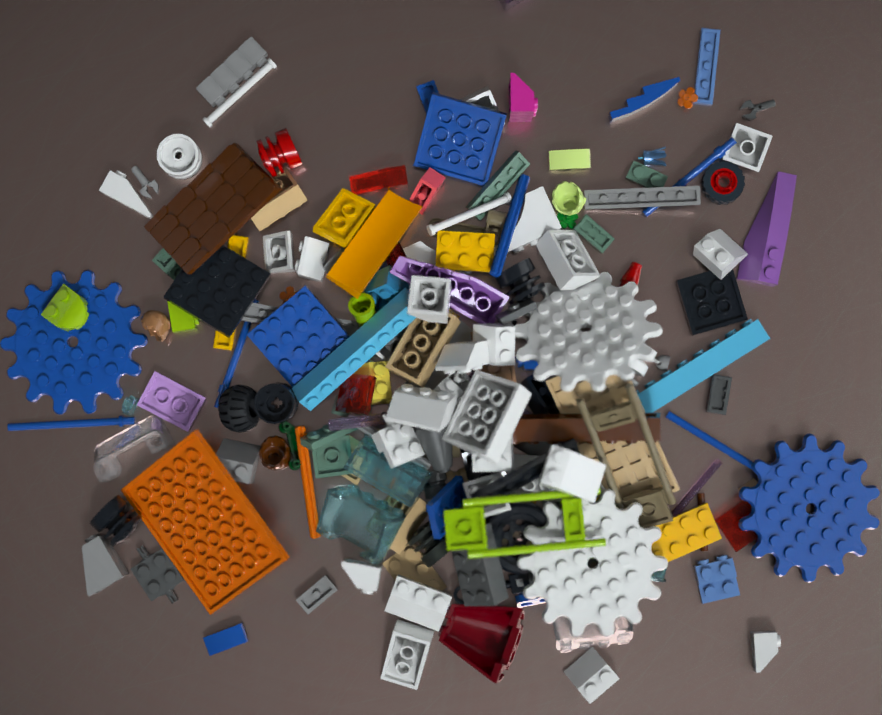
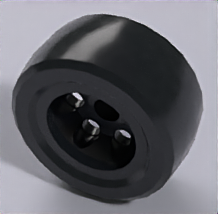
(531, 515)

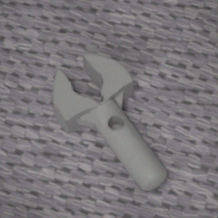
(143, 180)

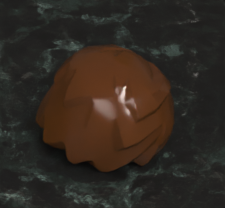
(274, 453)

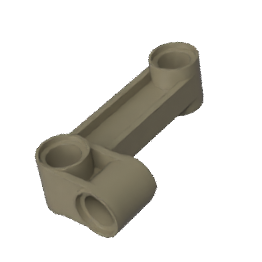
(494, 224)

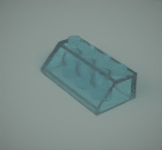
(402, 482)

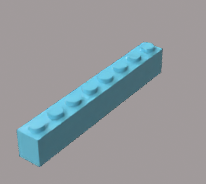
(354, 351)
(703, 365)

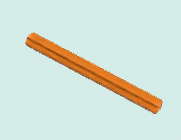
(307, 481)

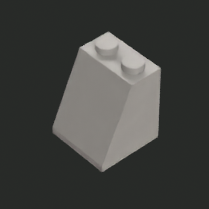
(239, 459)
(101, 564)

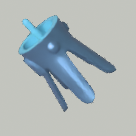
(649, 157)

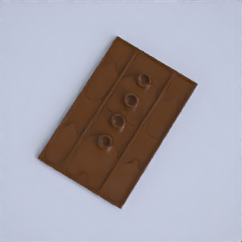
(212, 208)

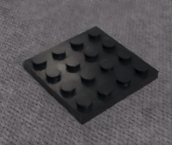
(219, 290)

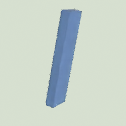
(707, 66)

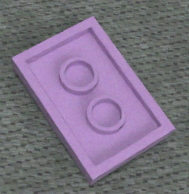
(171, 401)

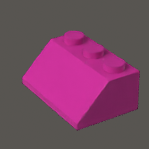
(521, 100)

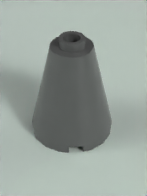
(437, 450)

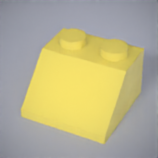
(382, 390)

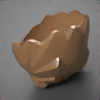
(156, 324)

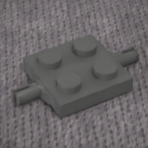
(157, 574)

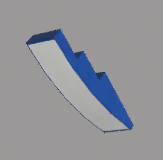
(648, 96)

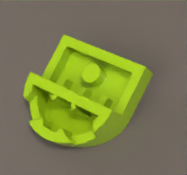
(66, 309)

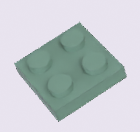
(332, 457)

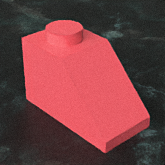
(427, 188)

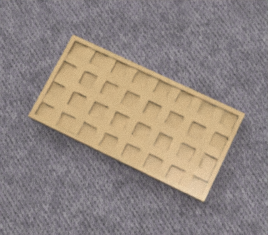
(629, 463)

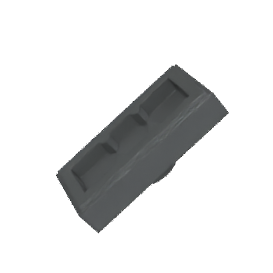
(515, 311)
(719, 394)

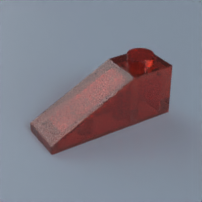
(379, 180)

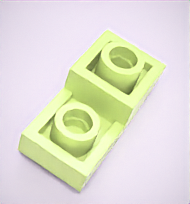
(569, 159)

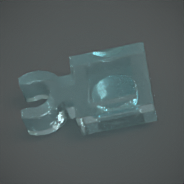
(129, 405)

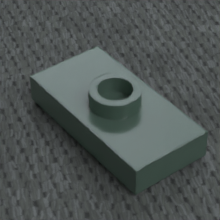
(594, 233)

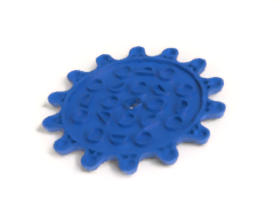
(81, 370)
(781, 503)

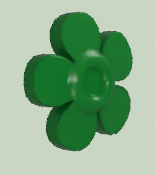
(567, 220)

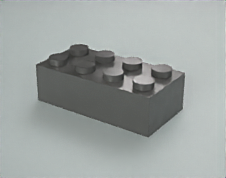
(480, 578)

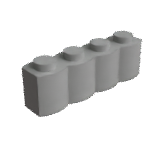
(229, 74)

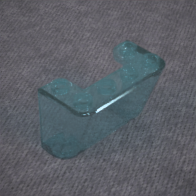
(360, 520)

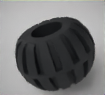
(237, 408)

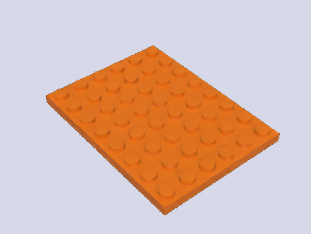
(204, 522)

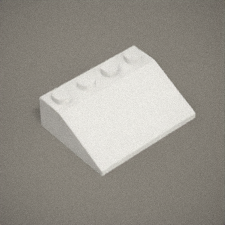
(487, 416)

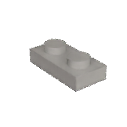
(316, 594)

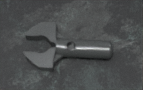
(756, 108)

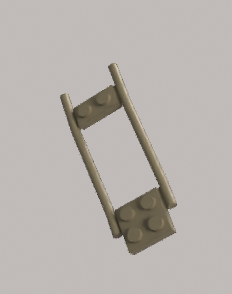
(654, 501)

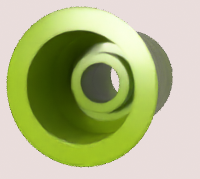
(362, 308)

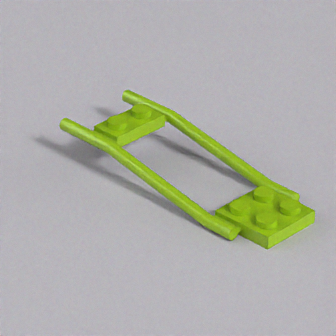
(467, 528)

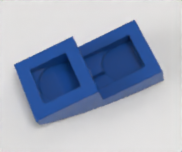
(225, 639)

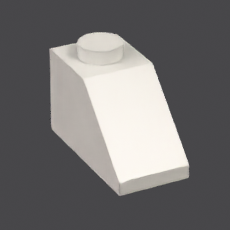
(764, 648)

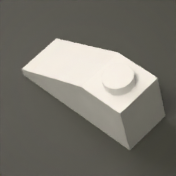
(122, 191)

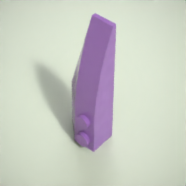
(769, 234)
(468, 293)

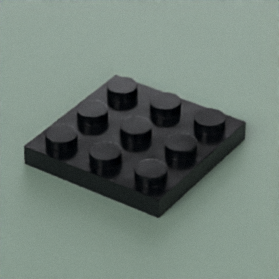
(711, 301)

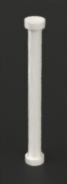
(238, 93)
(506, 198)

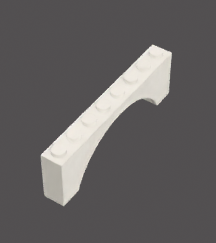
(535, 221)

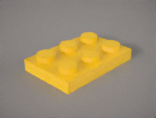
(344, 218)
(465, 251)

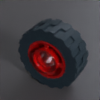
(726, 171)

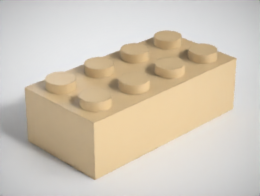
(421, 348)

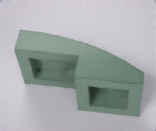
(167, 264)

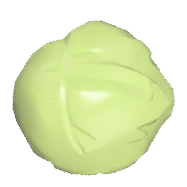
(568, 198)

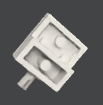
(397, 443)

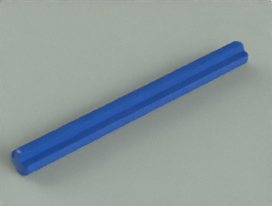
(509, 226)

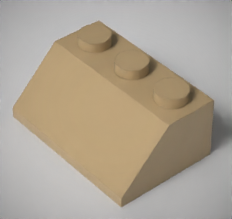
(281, 204)
(414, 518)

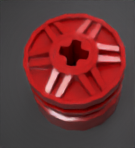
(279, 152)

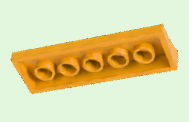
(373, 243)

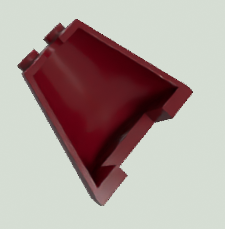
(483, 636)

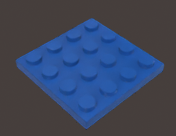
(459, 139)
(298, 335)

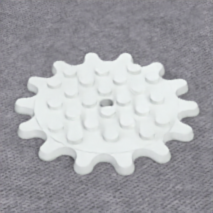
(610, 346)
(600, 592)

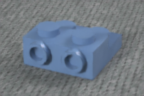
(716, 579)

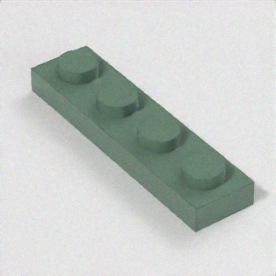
(500, 181)

